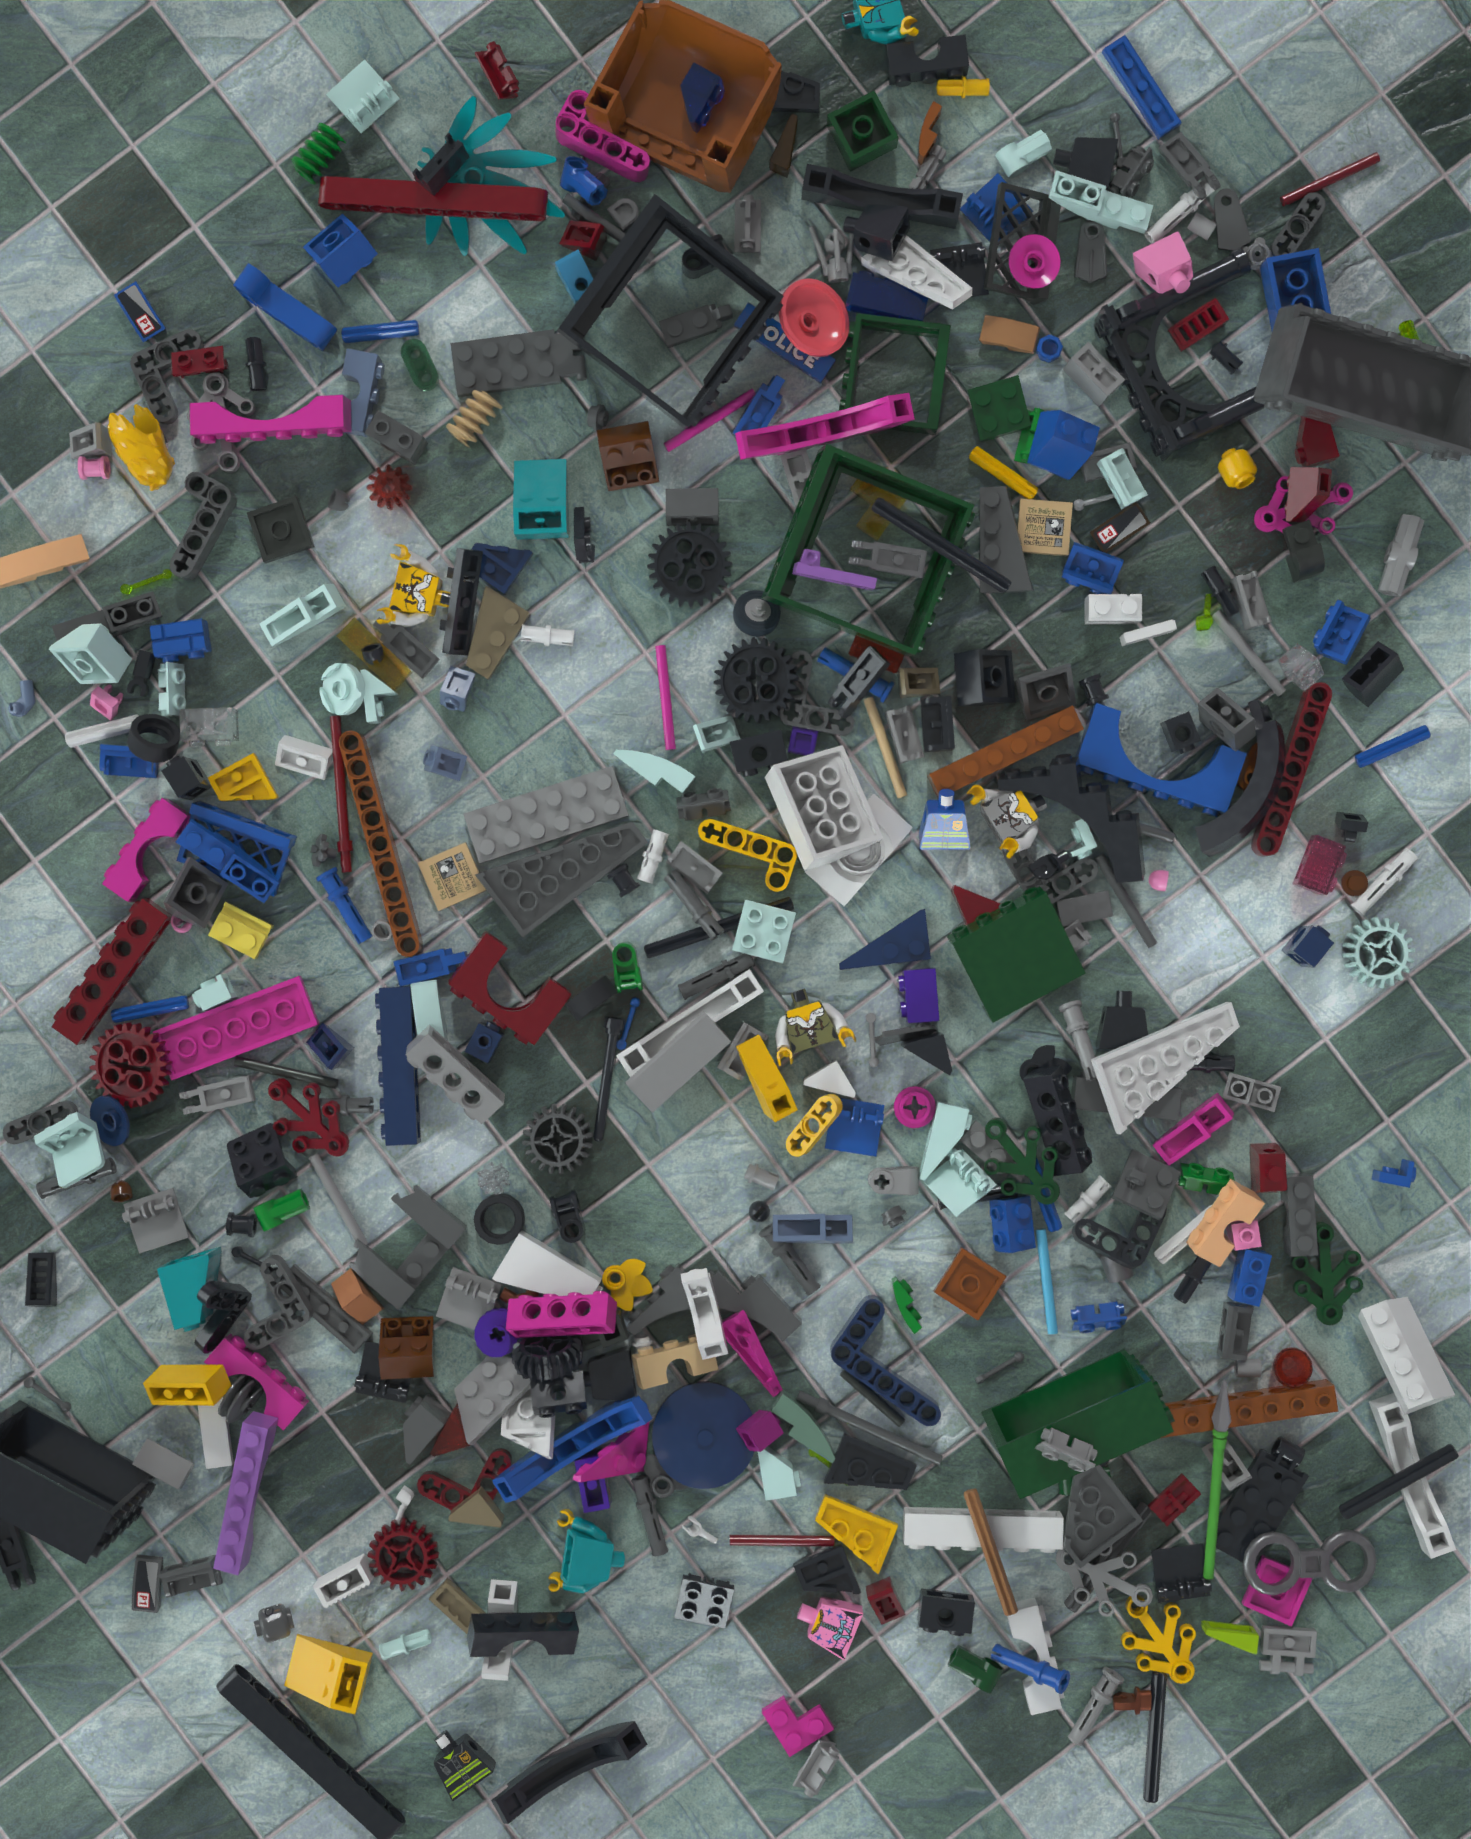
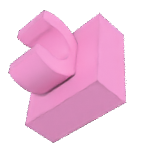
(104, 702)

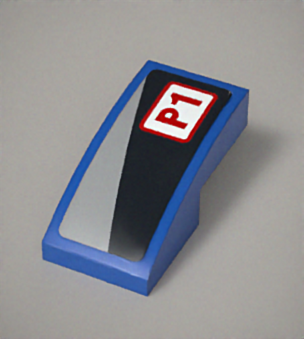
(139, 311)

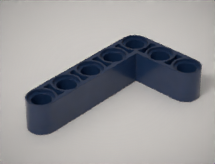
(878, 1369)

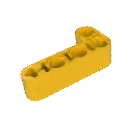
(745, 848)

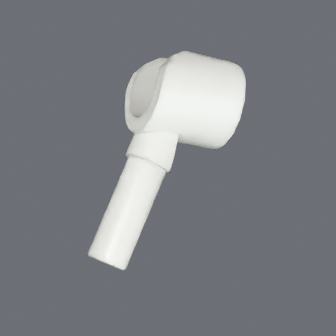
(405, 1497)
(696, 1529)

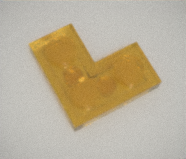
(871, 522)

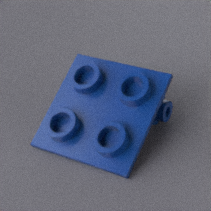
(981, 208)
(856, 1128)

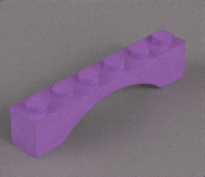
(237, 1526)

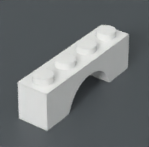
(1028, 1627)

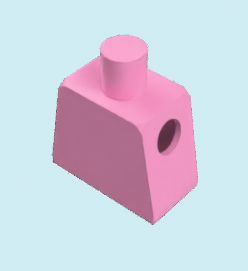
(1165, 264)

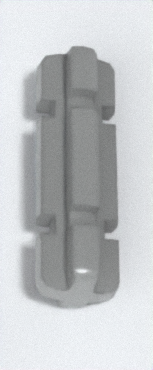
(928, 168)

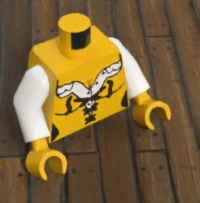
(415, 591)

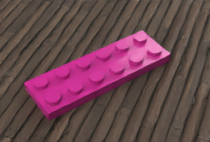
(237, 1027)

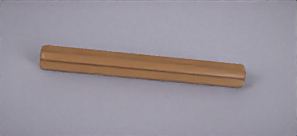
(990, 1552)

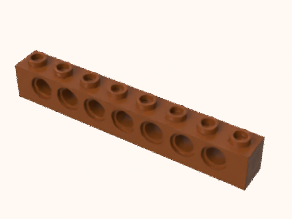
(1255, 1406)

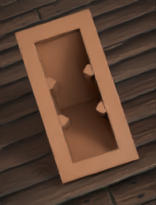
(356, 1297)

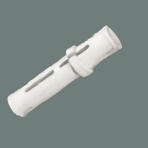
(1188, 203)
(1406, 859)

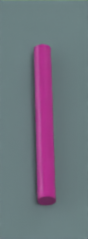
(709, 420)
(665, 697)

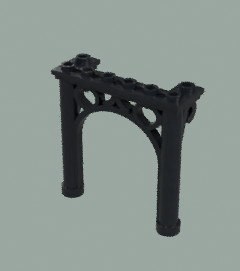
(1168, 435)

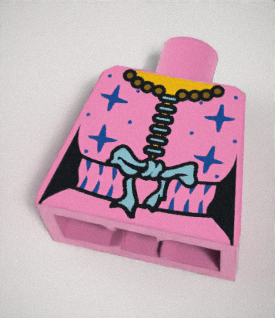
(832, 1624)

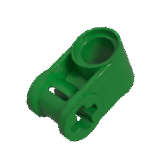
(626, 969)

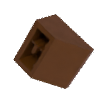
(627, 456)
(406, 1347)

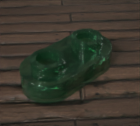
(419, 366)

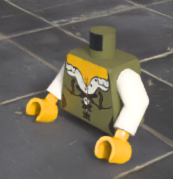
(809, 1026)

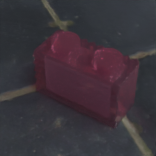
(1320, 865)

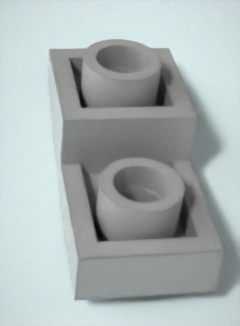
(1251, 1092)

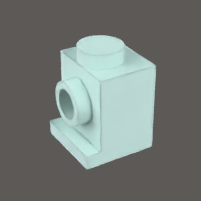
(214, 993)

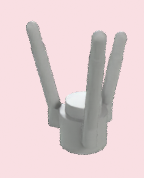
(838, 269)

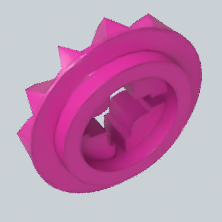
(923, 1115)

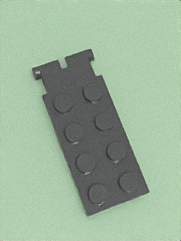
(515, 362)

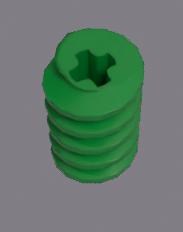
(317, 152)

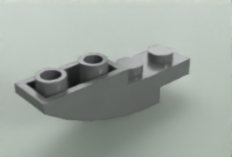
(117, 617)

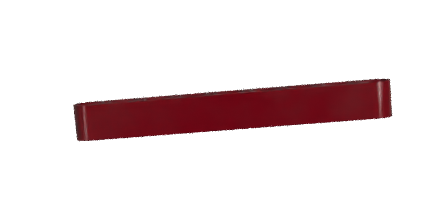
(450, 201)

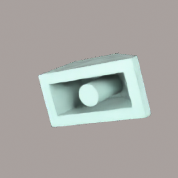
(777, 1475)

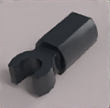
(142, 672)

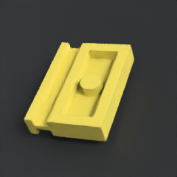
(240, 930)

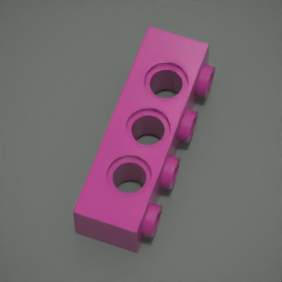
(598, 1321)

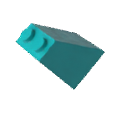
(181, 1283)

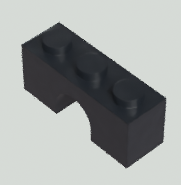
(907, 67)

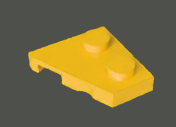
(243, 781)

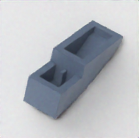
(813, 1228)

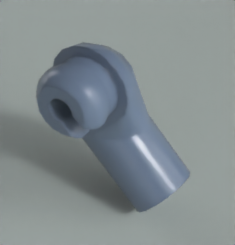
(25, 702)

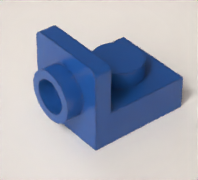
(1390, 1175)

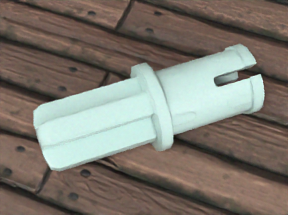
(405, 1644)

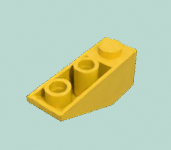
(766, 1079)

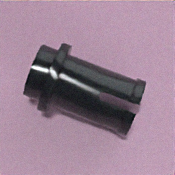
(1225, 357)

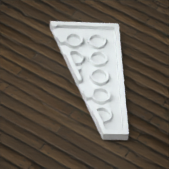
(1154, 1064)

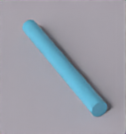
(1046, 1279)

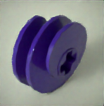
(491, 1343)

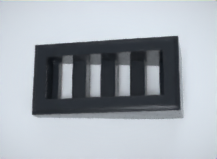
(51, 1284)

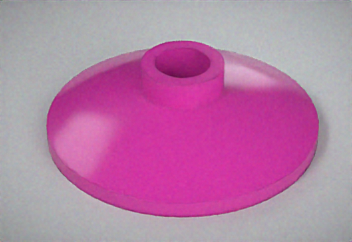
(1044, 255)

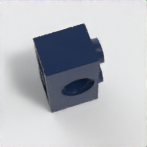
(1308, 945)

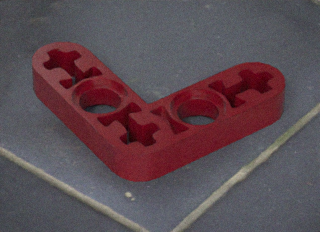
(463, 1491)

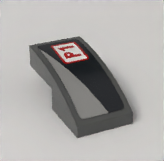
(146, 1583)

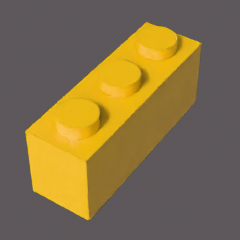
(187, 1385)

